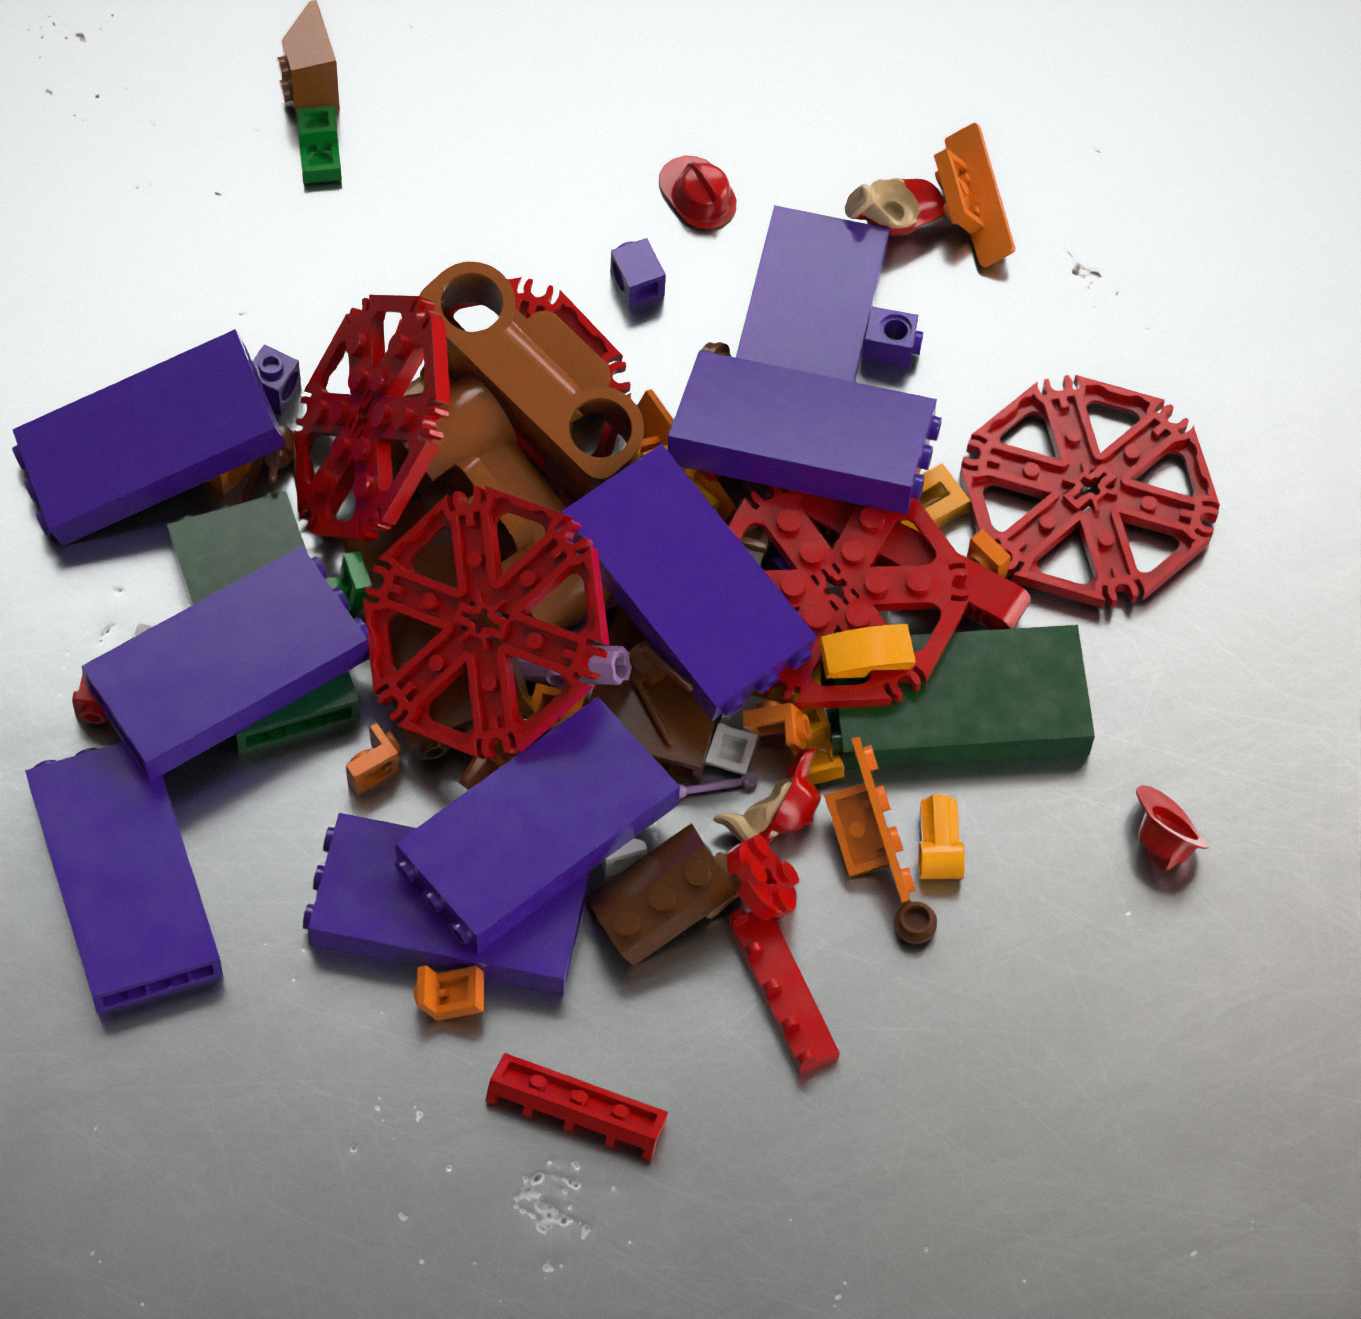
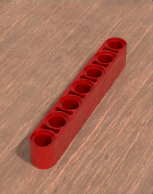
(992, 598)

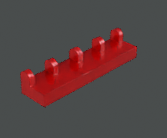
(783, 990)
(577, 1103)

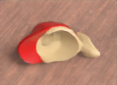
(896, 204)
(784, 810)

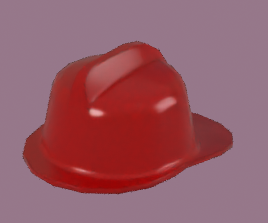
(698, 191)
(1166, 829)

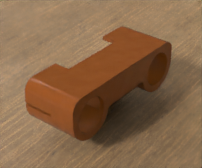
(537, 375)
(482, 451)

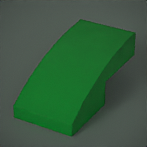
(318, 144)
(352, 581)

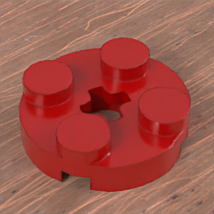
(764, 879)

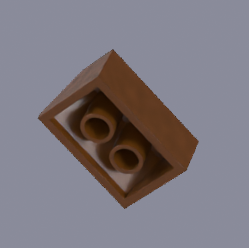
(661, 895)

